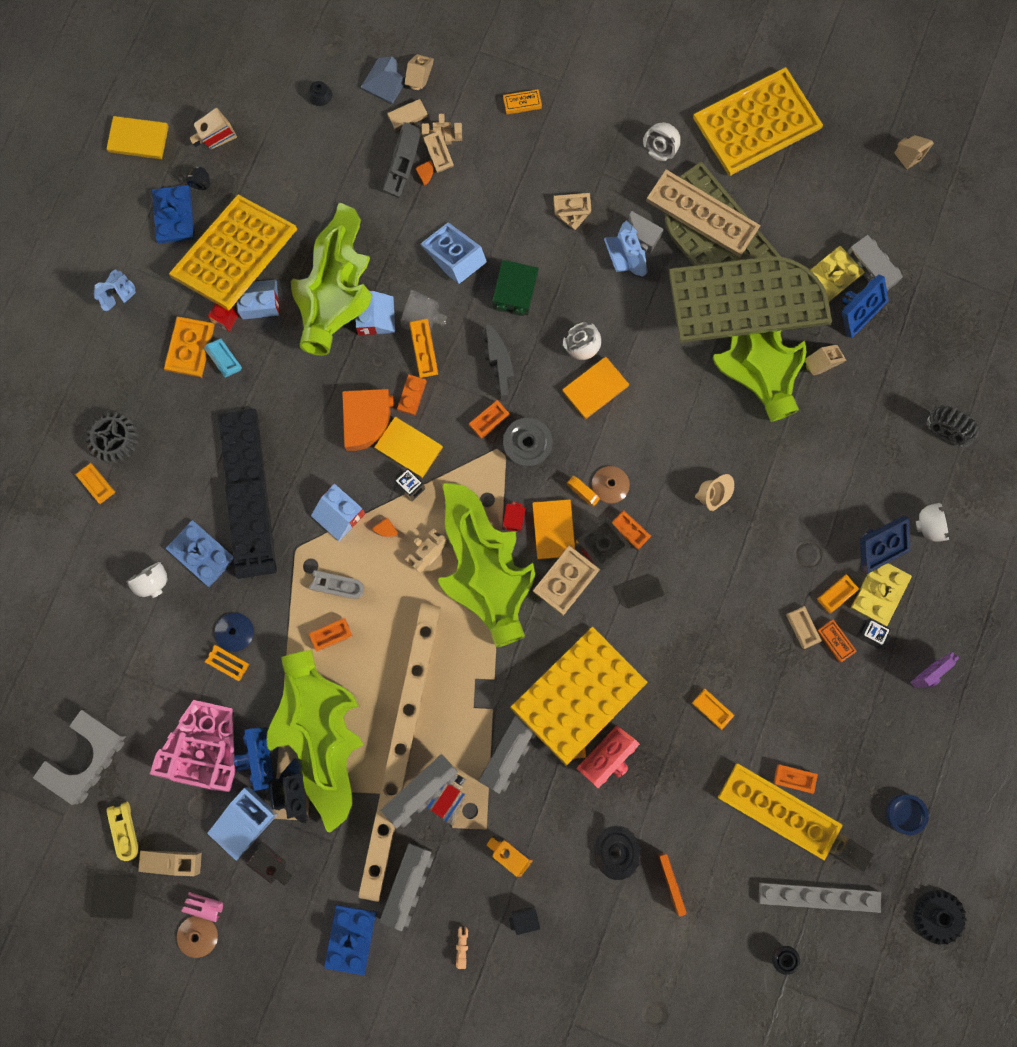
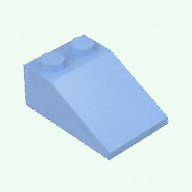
(454, 252)

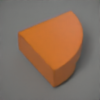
(425, 172)
(385, 529)

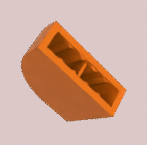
(365, 417)

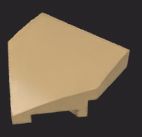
(572, 208)

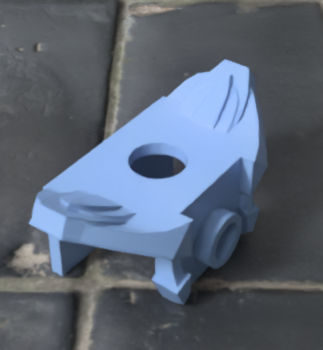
(627, 251)
(122, 285)

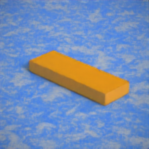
(423, 348)

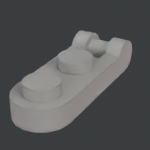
(337, 585)

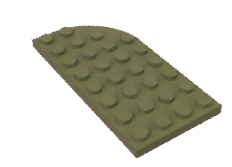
(701, 249)
(746, 298)

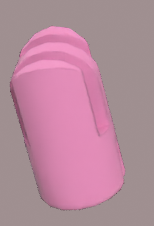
(207, 910)

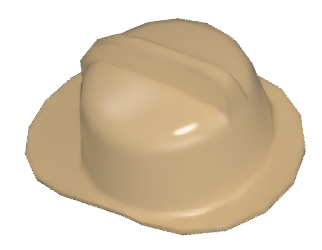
(716, 492)

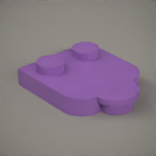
(931, 675)

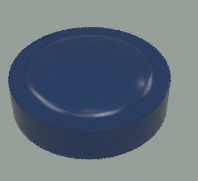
(907, 814)

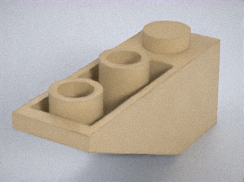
(170, 863)

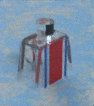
(449, 801)

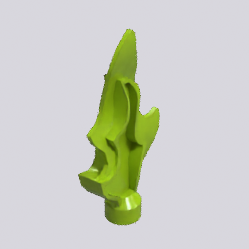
(332, 291)
(765, 368)
(485, 572)
(315, 728)

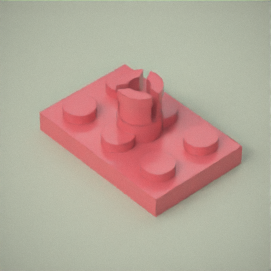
(608, 757)

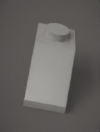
(647, 232)

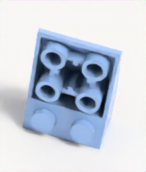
(242, 823)

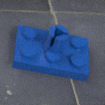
(173, 214)
(864, 306)
(257, 758)
(350, 940)

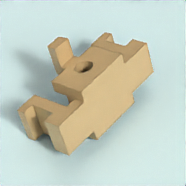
(445, 127)
(429, 555)

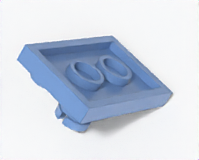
(200, 553)

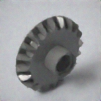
(523, 430)

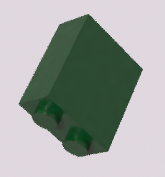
(515, 288)

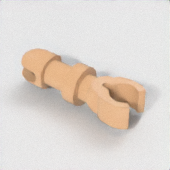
(462, 948)

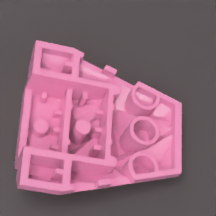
(199, 749)

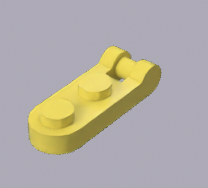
(123, 832)

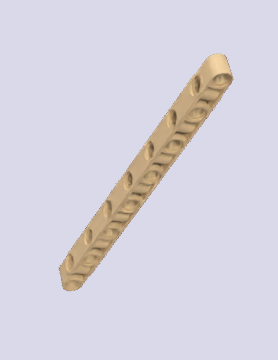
(398, 764)

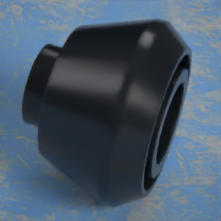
(319, 93)
(198, 178)
(786, 960)

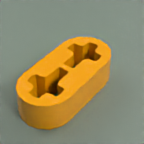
(583, 491)

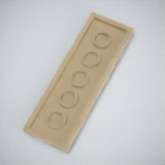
(703, 213)

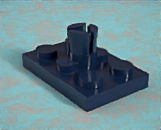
(885, 544)

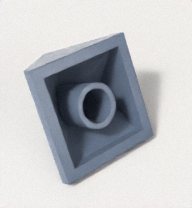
(385, 79)

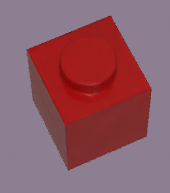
(222, 317)
(514, 517)

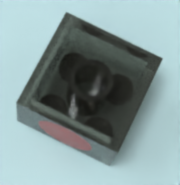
(602, 544)

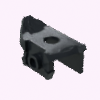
(289, 792)

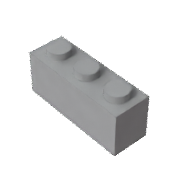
(874, 261)

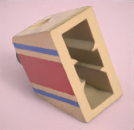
(213, 130)

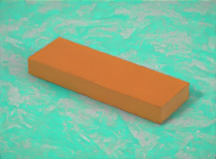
(671, 884)

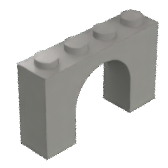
(104, 741)

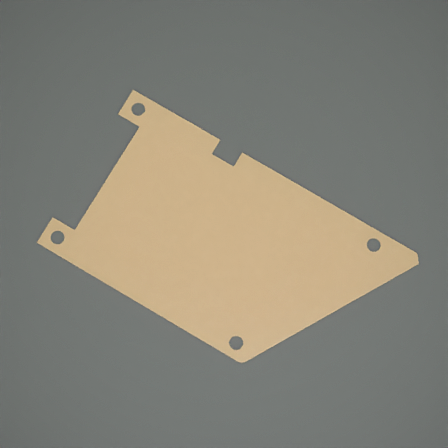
(383, 633)

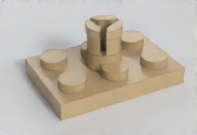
(566, 580)

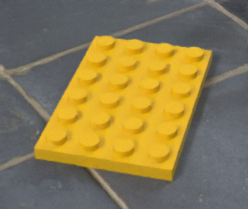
(757, 121)
(233, 252)
(578, 695)

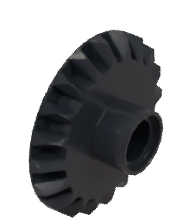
(607, 852)
(927, 915)

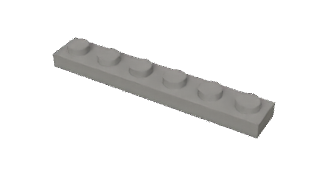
(819, 897)

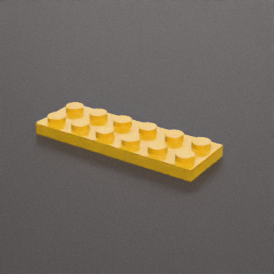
(780, 811)

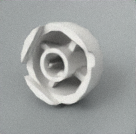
(662, 141)
(582, 341)
(932, 523)
(149, 581)

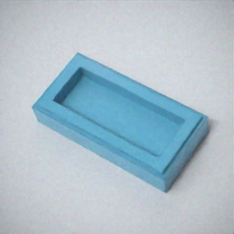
(222, 357)

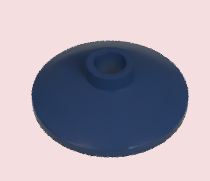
(243, 634)

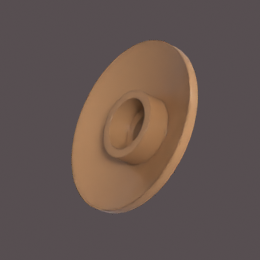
(608, 493)
(207, 937)

